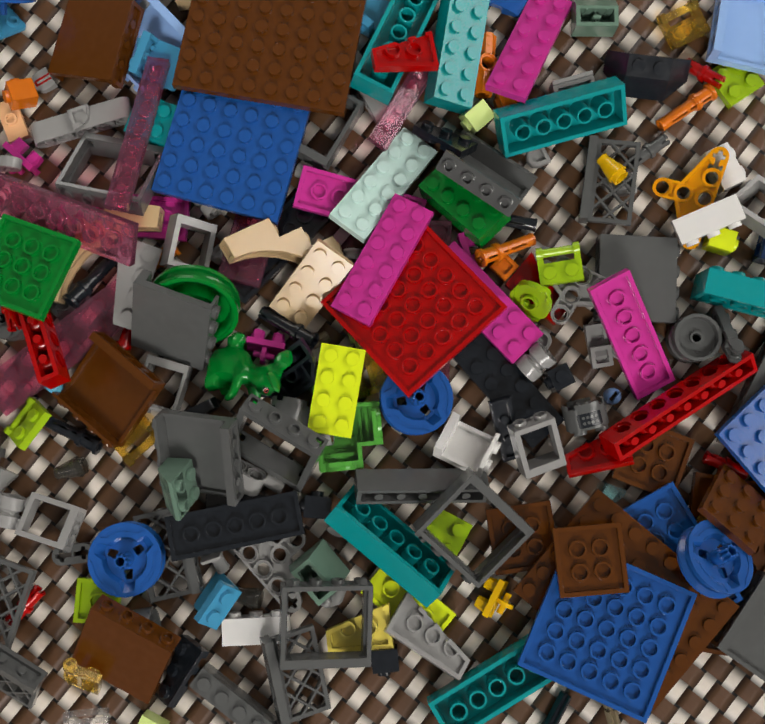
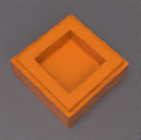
(504, 268)

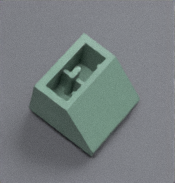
(594, 18)
(178, 485)
(322, 563)

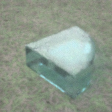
(613, 492)

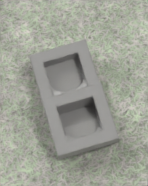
(598, 345)

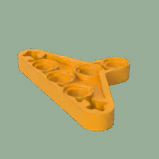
(696, 184)

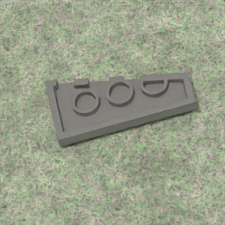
(146, 258)
(425, 637)

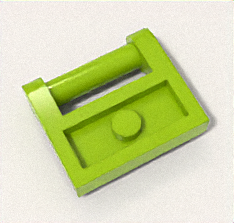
(561, 271)
(27, 423)

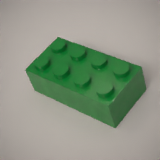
(465, 210)

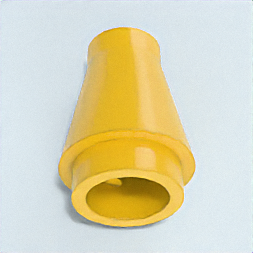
(612, 169)

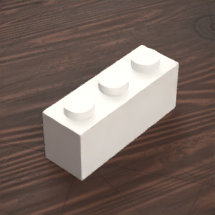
(709, 221)
(247, 628)

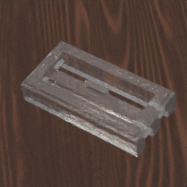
(87, 712)

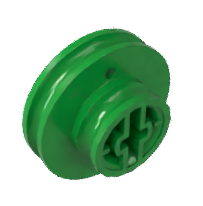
(204, 285)

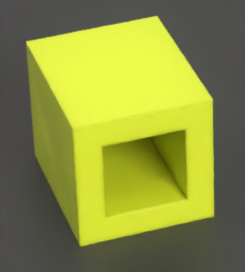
(721, 244)

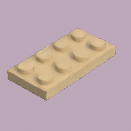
(310, 283)

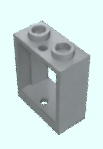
(752, 220)
(173, 229)
(152, 361)
(542, 463)
(70, 528)

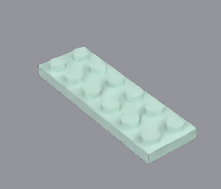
(389, 174)

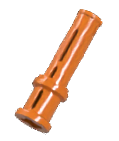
(693, 103)
(497, 251)

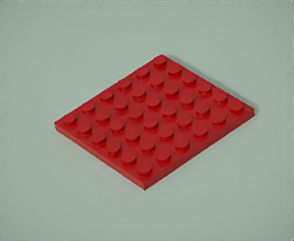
(426, 317)

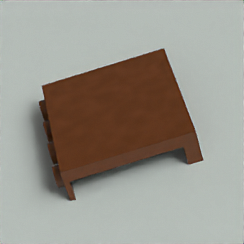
(96, 40)
(110, 391)
(125, 648)

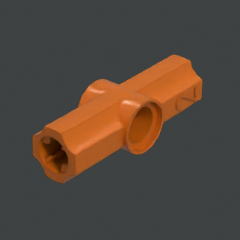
(489, 59)

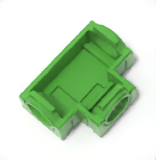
(347, 452)

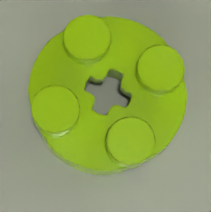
(538, 294)

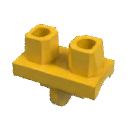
(489, 605)

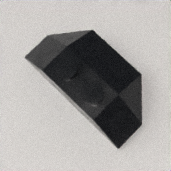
(647, 75)
(300, 374)

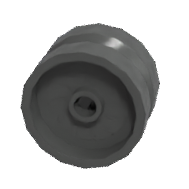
(703, 345)

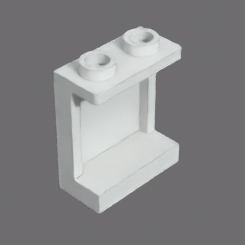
(466, 446)

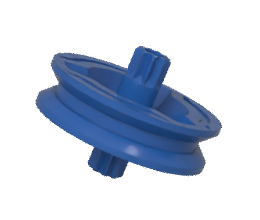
(408, 417)
(703, 571)
(109, 572)

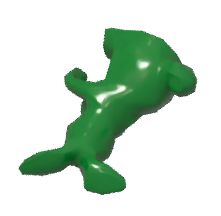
(234, 367)

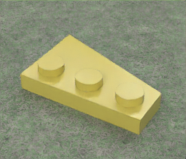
(347, 635)

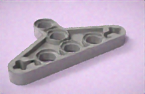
(583, 298)
(278, 569)

